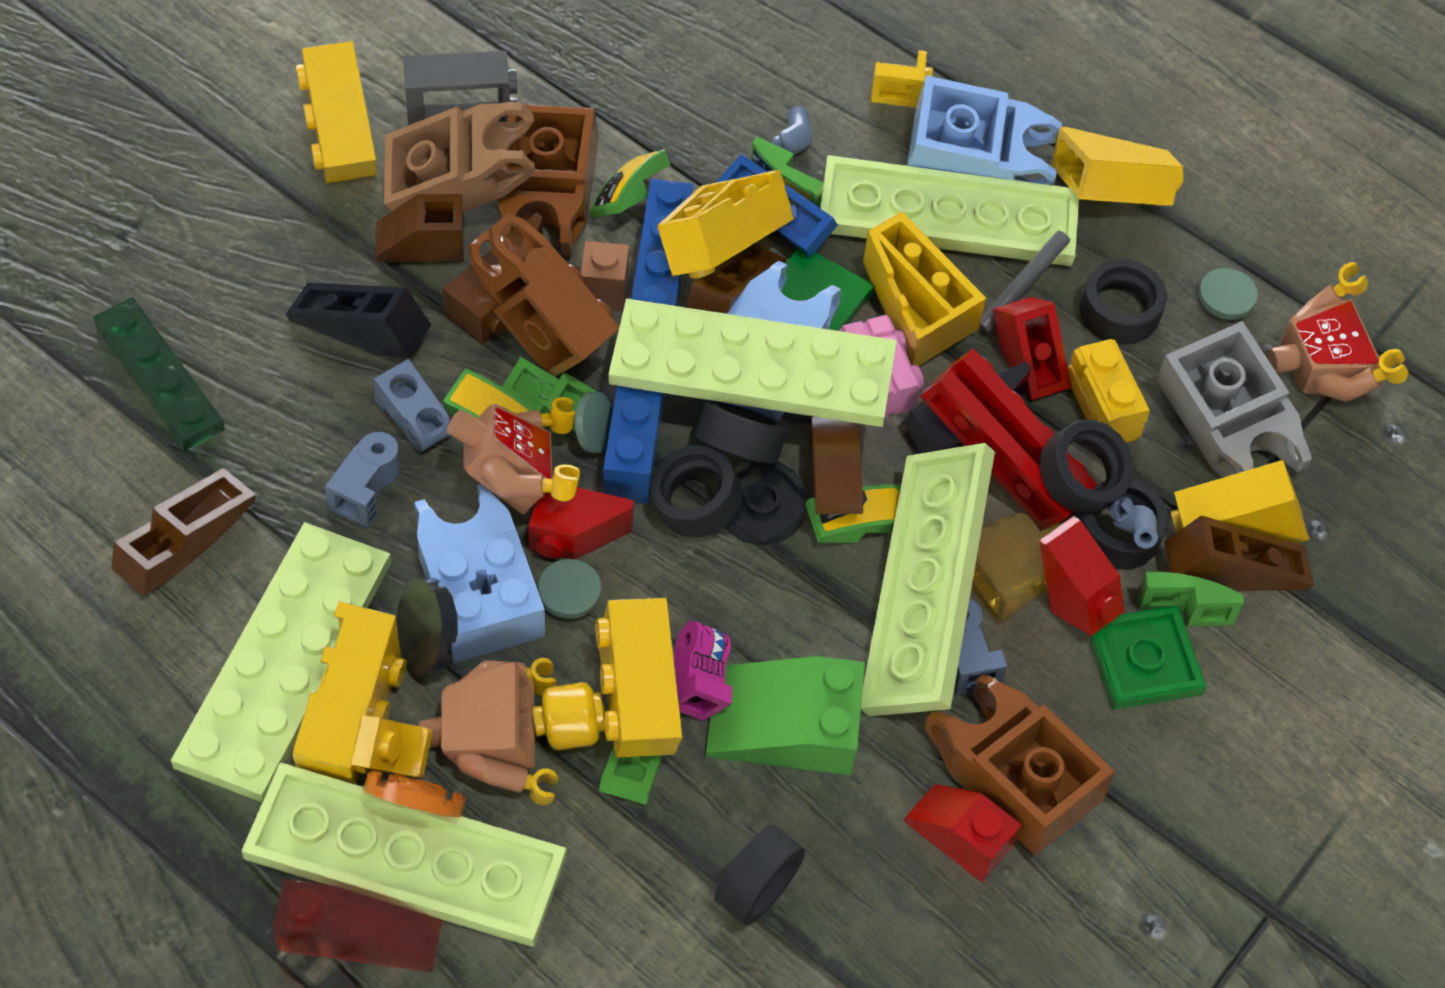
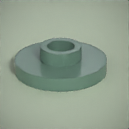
(1228, 293)
(593, 422)
(569, 588)

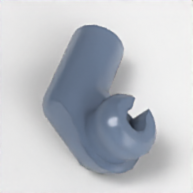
(798, 134)
(1135, 520)

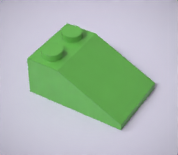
(791, 714)

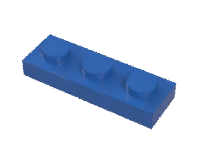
(810, 223)

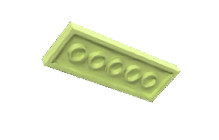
(951, 207)
(753, 362)
(927, 581)
(267, 680)
(405, 855)

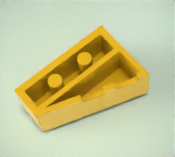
(337, 112)
(723, 221)
(920, 288)
(638, 678)
(354, 684)

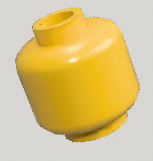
(570, 716)

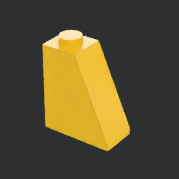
(1115, 169)
(1250, 499)

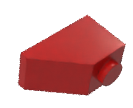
(1032, 333)
(578, 525)
(1080, 578)
(965, 828)

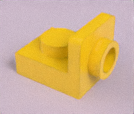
(898, 83)
(392, 746)

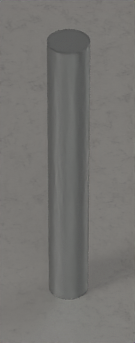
(1026, 278)

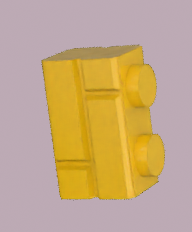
(1108, 389)

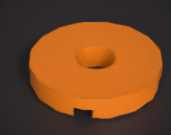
(414, 794)

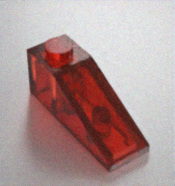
(353, 927)

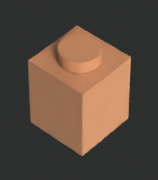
(606, 272)

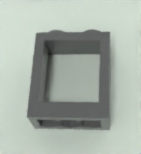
(456, 72)

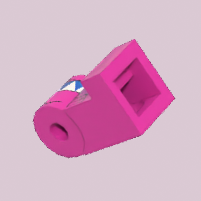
(701, 669)

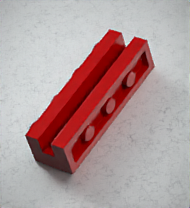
(985, 410)

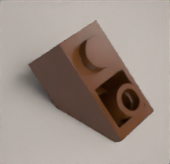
(422, 230)

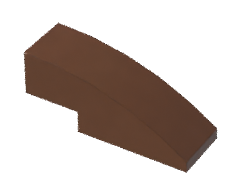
(836, 466)
(180, 531)

